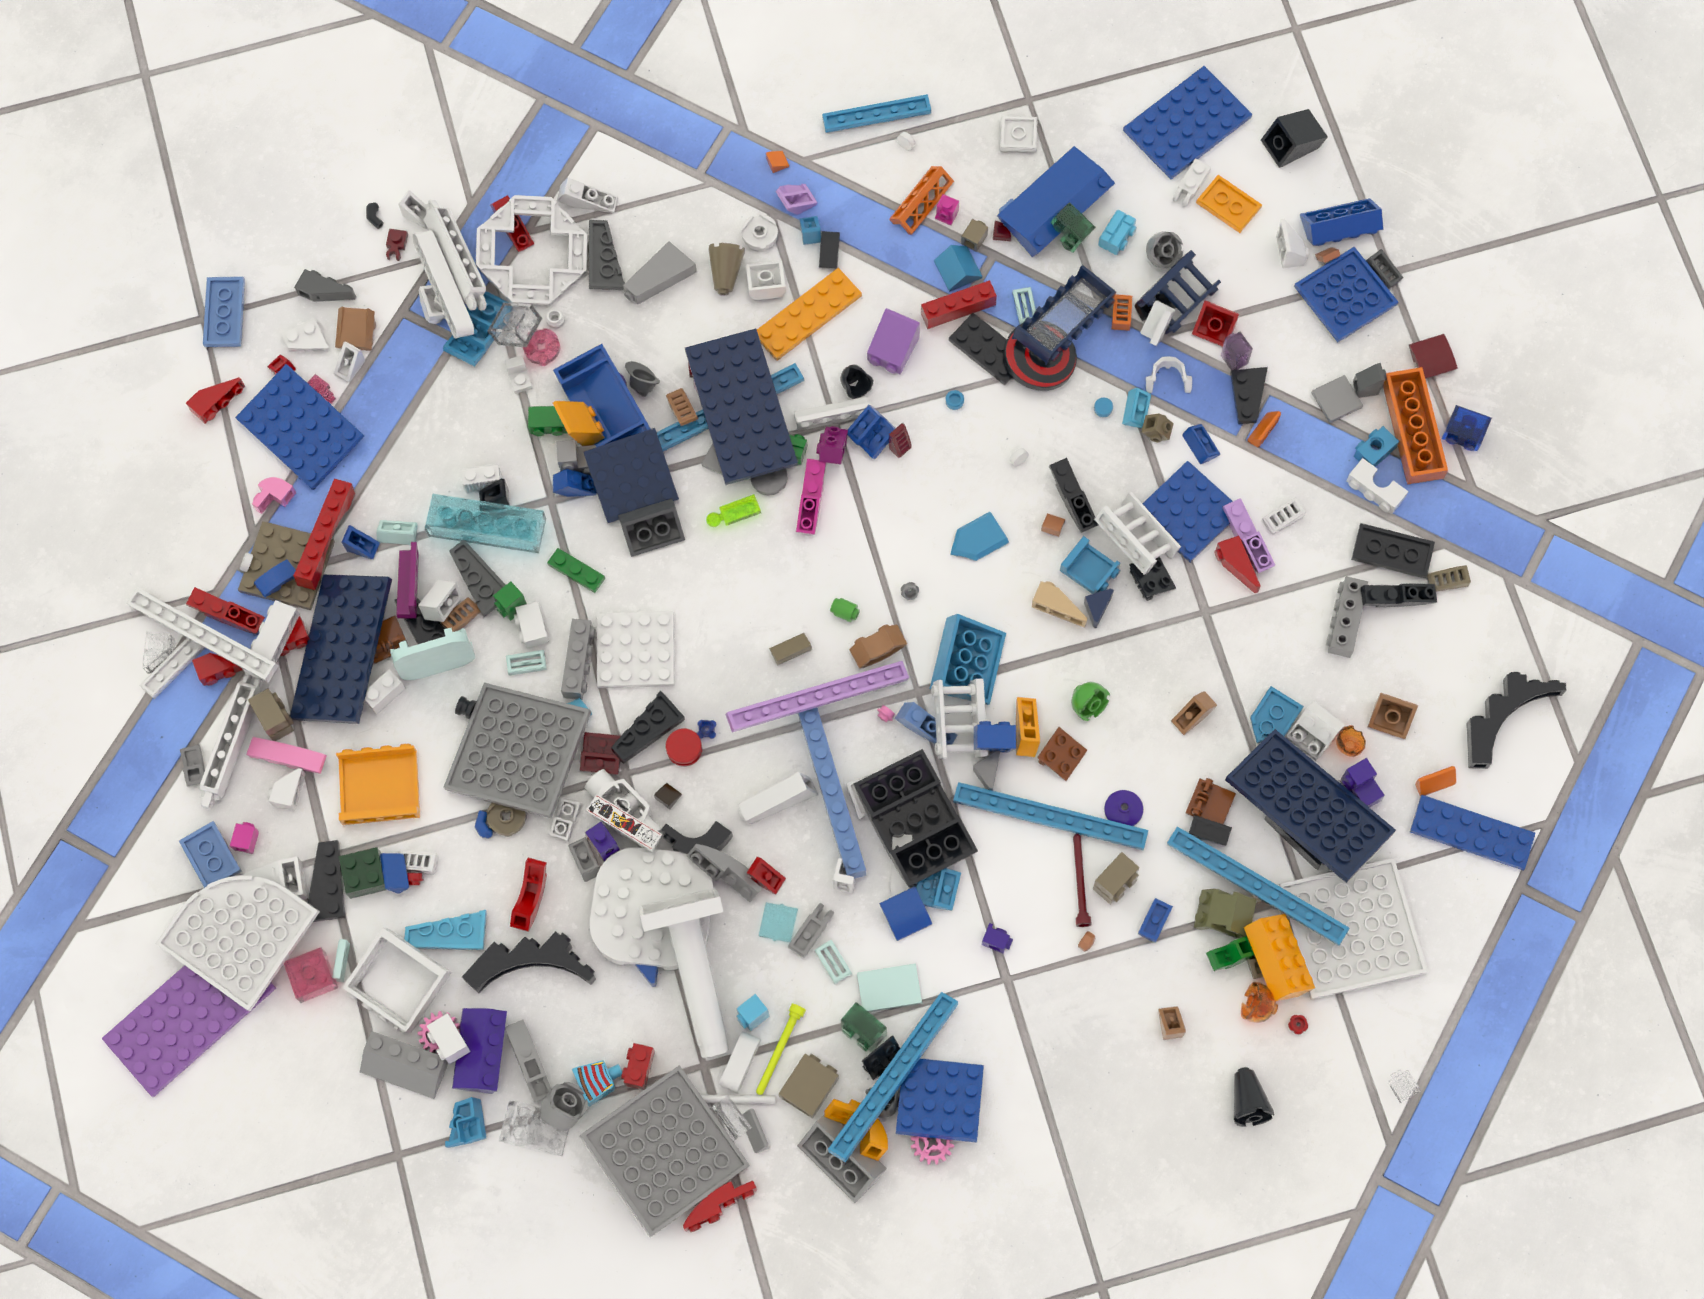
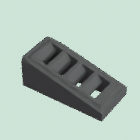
(1383, 258)

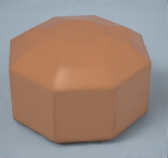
(1087, 941)

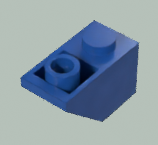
(573, 484)

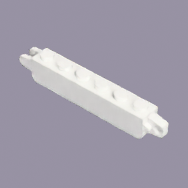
(456, 255)
(229, 742)

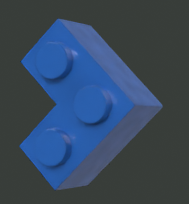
(995, 737)

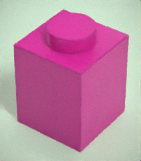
(244, 838)

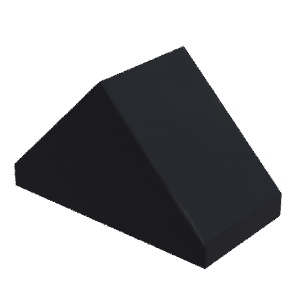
(495, 493)

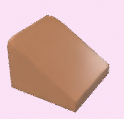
(1052, 525)

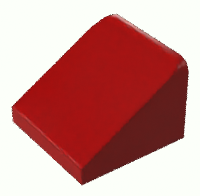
(278, 363)

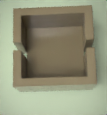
(272, 714)
(1116, 878)

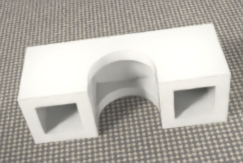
(1387, 498)

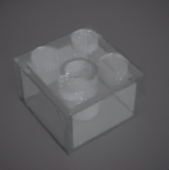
(515, 324)

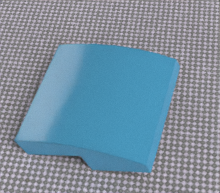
(939, 889)

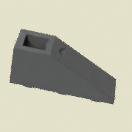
(318, 288)

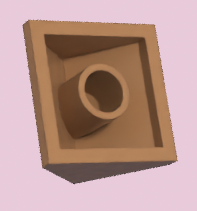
(1392, 715)

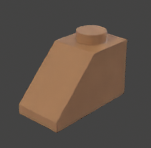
(1194, 712)

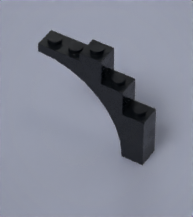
(1517, 692)
(553, 953)

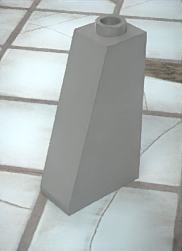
(659, 273)

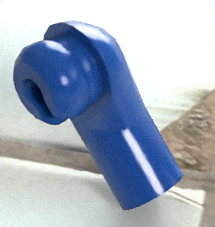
(481, 827)

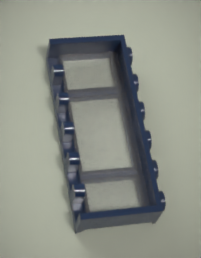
(1065, 315)

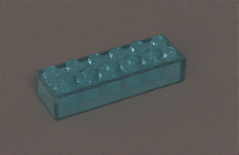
(485, 523)

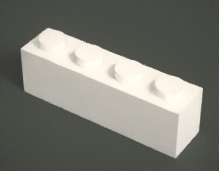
(274, 632)

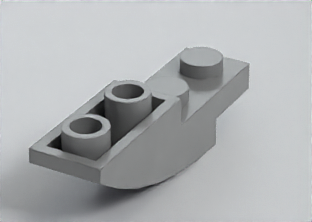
(721, 865)
(528, 1060)

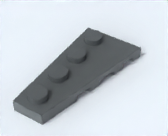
(603, 261)

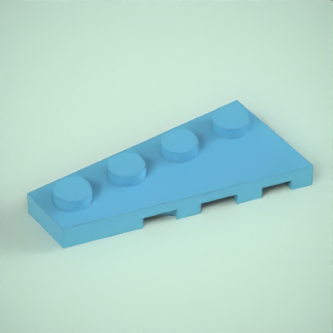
(459, 933)

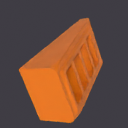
(1122, 324)

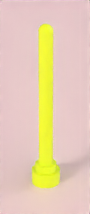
(795, 1014)

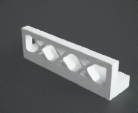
(830, 413)

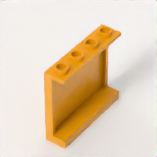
(378, 784)

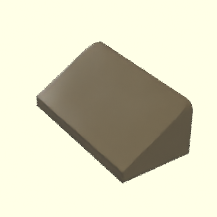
(790, 649)

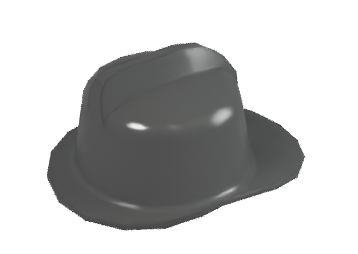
(641, 378)

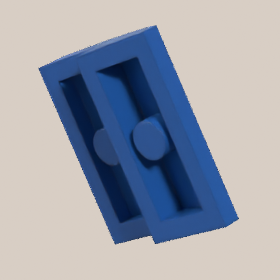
(871, 431)
(905, 913)

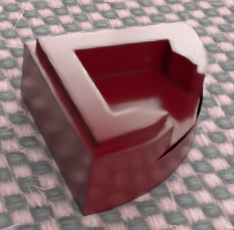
(1001, 232)

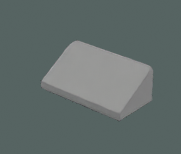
(755, 1134)

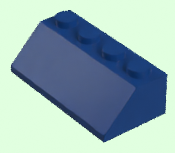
(1342, 221)

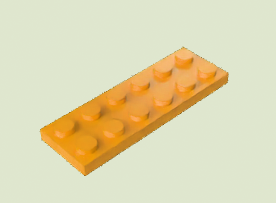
(808, 313)

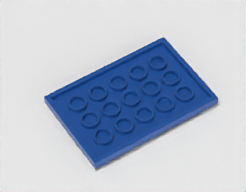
(1187, 122)
(299, 426)

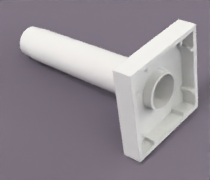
(683, 921)

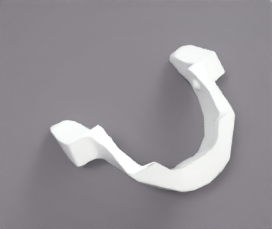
(1168, 362)

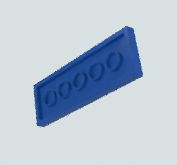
(1472, 832)

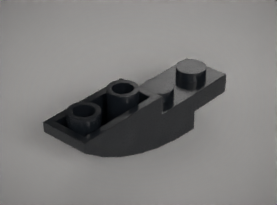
(1072, 495)
(1398, 595)

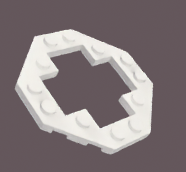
(502, 276)

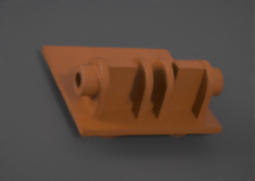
(389, 638)
(1062, 754)
(1210, 801)

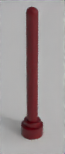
(1083, 918)

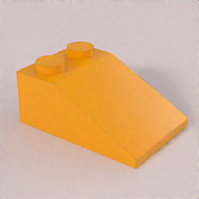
(580, 422)

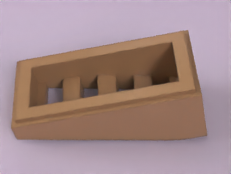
(681, 406)
(456, 611)

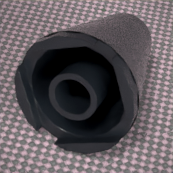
(1250, 1099)

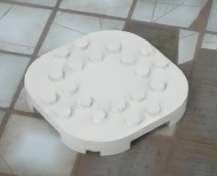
(633, 880)

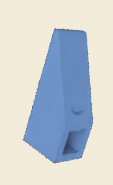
(921, 722)

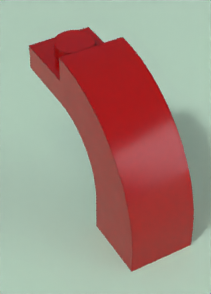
(530, 895)

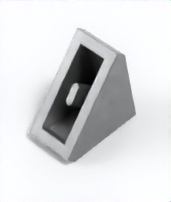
(986, 770)

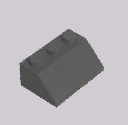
(651, 527)

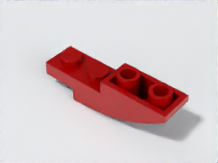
(224, 611)
(709, 1208)

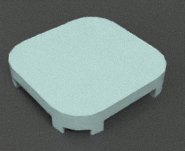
(433, 656)

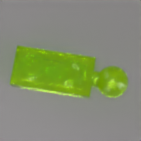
(734, 511)

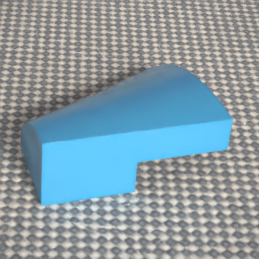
(466, 1123)

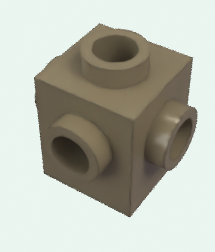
(1157, 427)

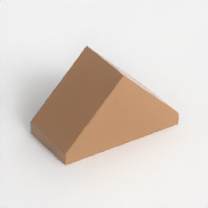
(1171, 1023)

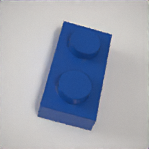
(1155, 920)

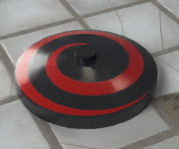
(1032, 371)

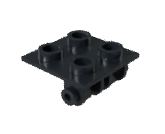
(1154, 581)
(880, 1058)

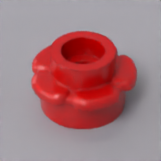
(414, 878)
(1298, 1019)

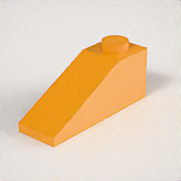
(1027, 727)

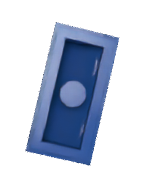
(1200, 443)
(394, 872)

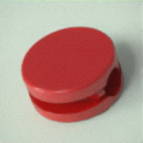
(684, 747)

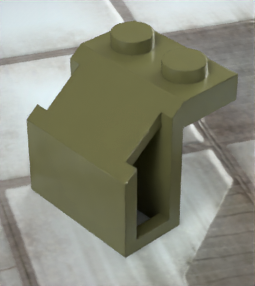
(1224, 912)

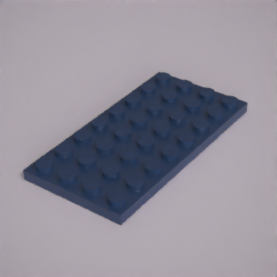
(741, 406)
(341, 648)
(1310, 805)

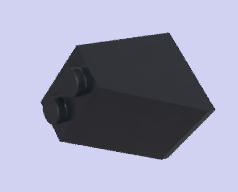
(1293, 137)

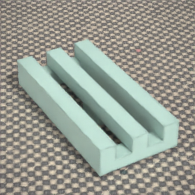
(1017, 305)
(509, 658)
(341, 960)
(841, 975)

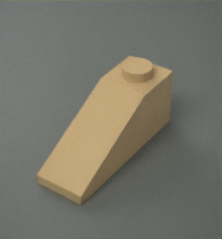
(1056, 603)

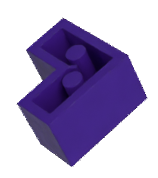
(1361, 782)

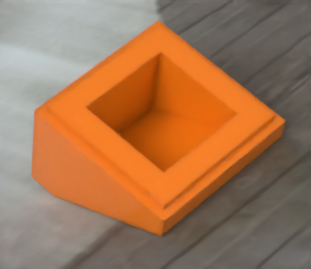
(776, 160)

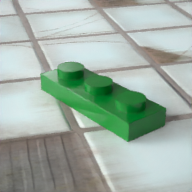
(576, 570)

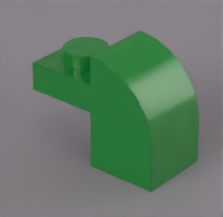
(1231, 954)

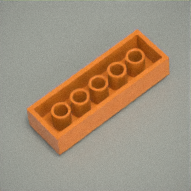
(1415, 426)

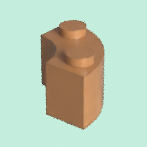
(878, 646)

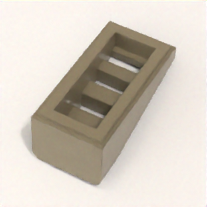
(1463, 570)

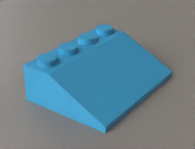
(968, 653)

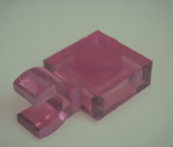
(322, 388)

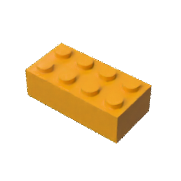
(1279, 957)

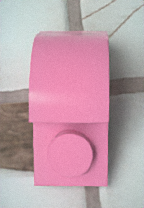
(273, 489)

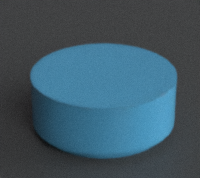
(954, 399)
(1103, 407)

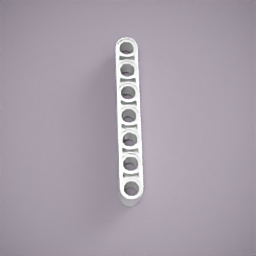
(443, 284)

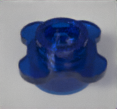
(706, 724)

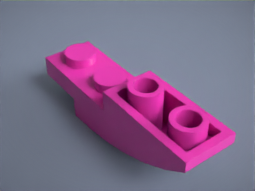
(811, 497)

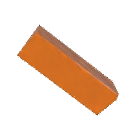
(1264, 428)
(1436, 781)

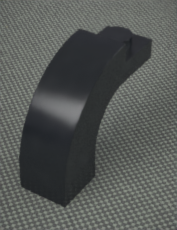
(716, 838)

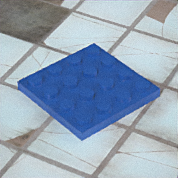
(1346, 294)
(1190, 510)
(941, 1101)

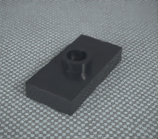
(1210, 830)

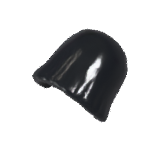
(852, 374)

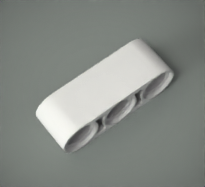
(740, 1062)

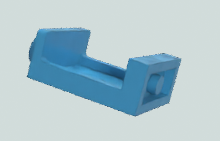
(1089, 567)

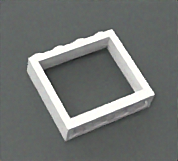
(370, 1003)

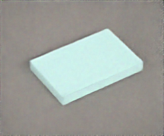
(889, 988)

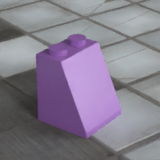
(893, 341)

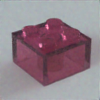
(310, 975)

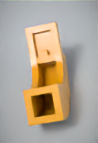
(874, 1142)

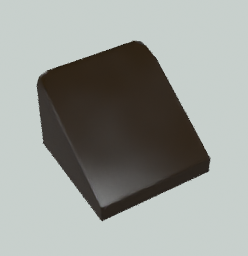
(667, 795)

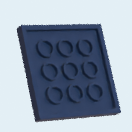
(630, 474)

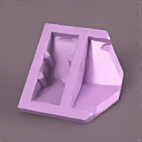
(796, 198)

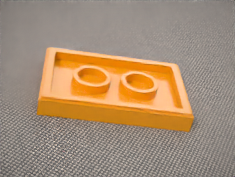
(1229, 203)

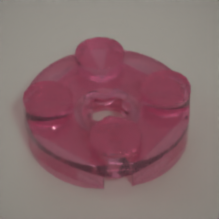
(546, 355)

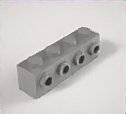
(1347, 617)
(577, 658)

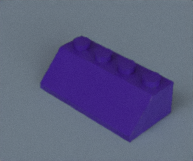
(484, 1036)

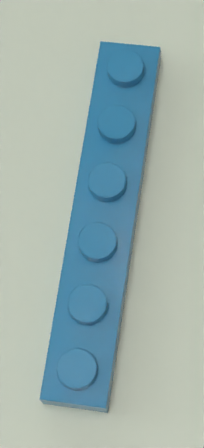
(876, 113)

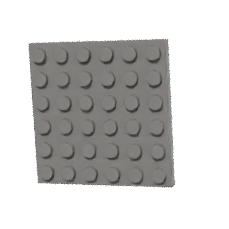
(517, 750)
(664, 1151)

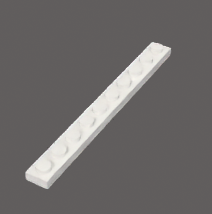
(202, 634)

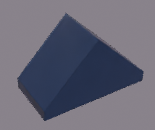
(1097, 604)

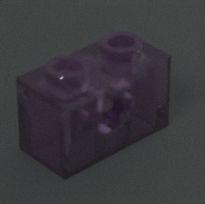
(1236, 351)

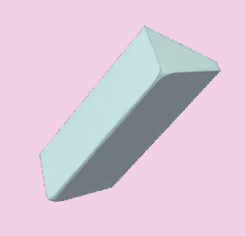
(396, 532)

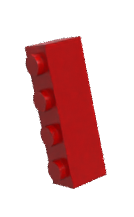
(958, 304)

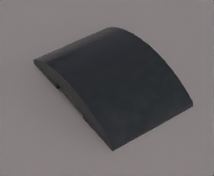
(912, 802)

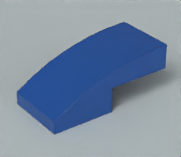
(274, 578)

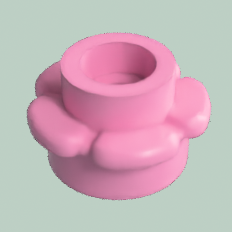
(885, 713)

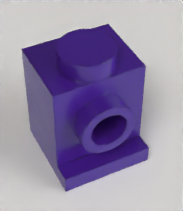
(997, 939)

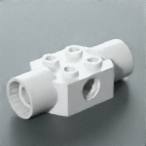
(622, 796)

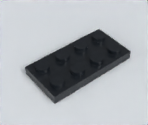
(983, 346)
(1393, 550)

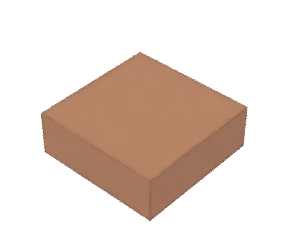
(1328, 254)

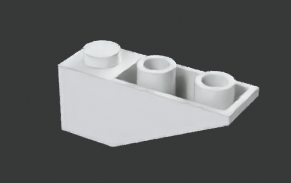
(586, 197)

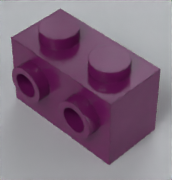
(832, 445)

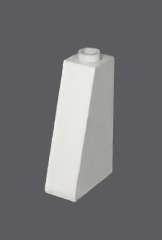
(777, 798)

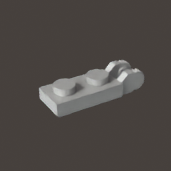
(810, 932)

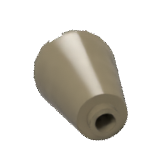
(725, 266)

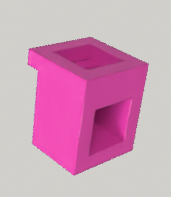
(947, 209)

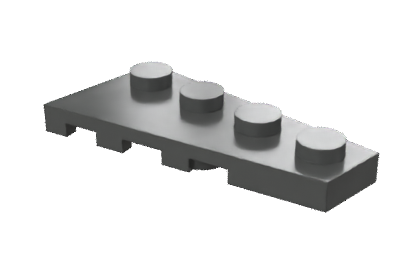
(478, 576)

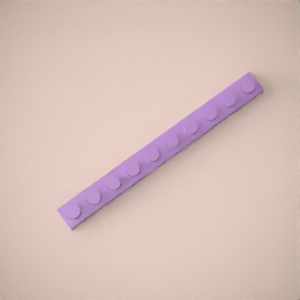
(816, 696)

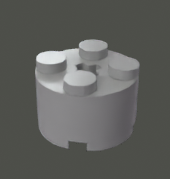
(563, 1106)

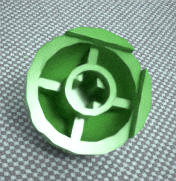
(1089, 700)

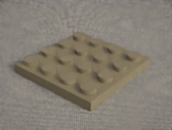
(272, 547)

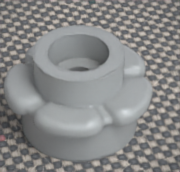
(909, 595)

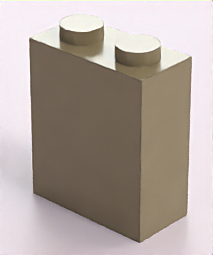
(809, 1085)

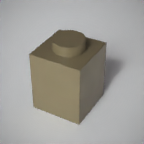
(974, 235)

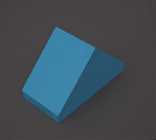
(810, 230)

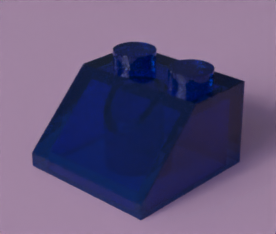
(1466, 428)

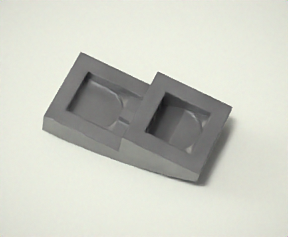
(193, 764)

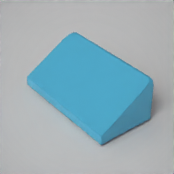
(1136, 408)

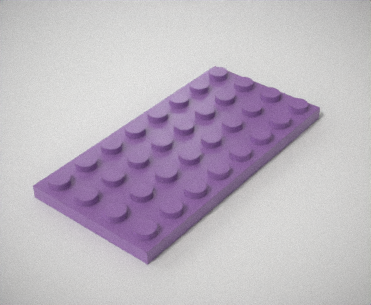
(174, 1028)

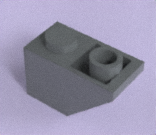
(1369, 381)

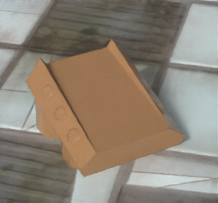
(355, 327)

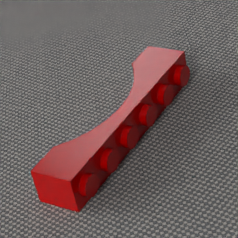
(313, 558)
(214, 667)

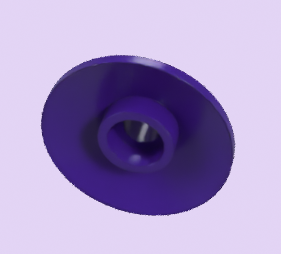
(1113, 807)

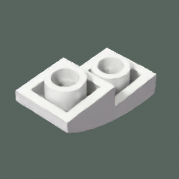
(565, 819)

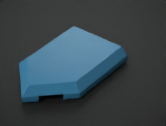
(979, 538)
(1274, 712)

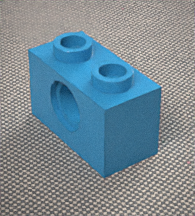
(1383, 440)

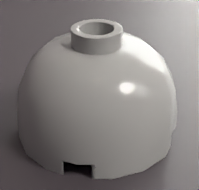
(1164, 249)

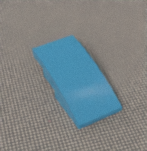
(474, 346)

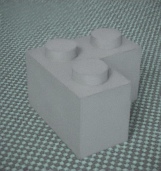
(572, 457)

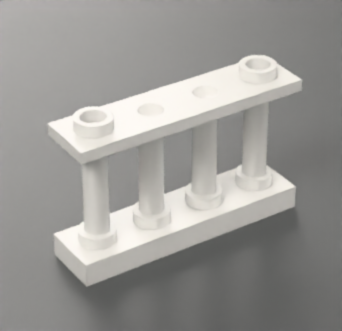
(1128, 542)
(976, 709)

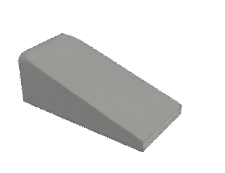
(584, 859)

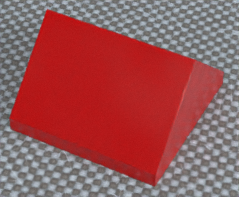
(1215, 323)

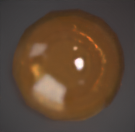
(1350, 741)

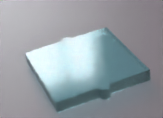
(778, 922)

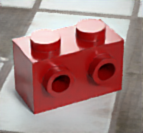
(638, 1067)

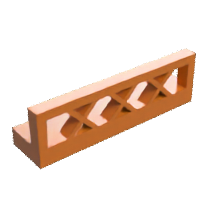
(920, 192)

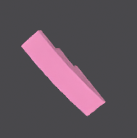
(286, 754)

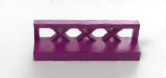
(408, 582)

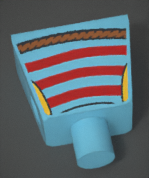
(596, 1080)

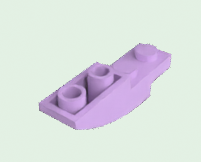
(1252, 540)

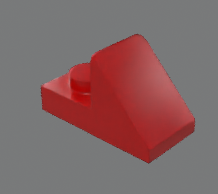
(766, 875)

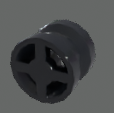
(465, 707)

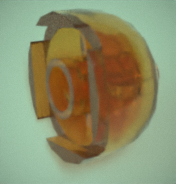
(1259, 1004)

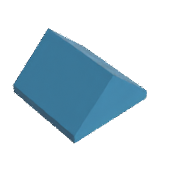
(957, 267)

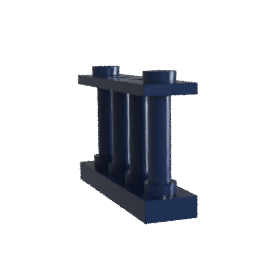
(1174, 275)

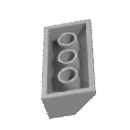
(402, 1065)
(852, 1177)

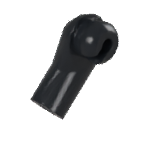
(371, 210)

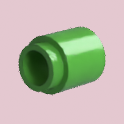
(845, 609)

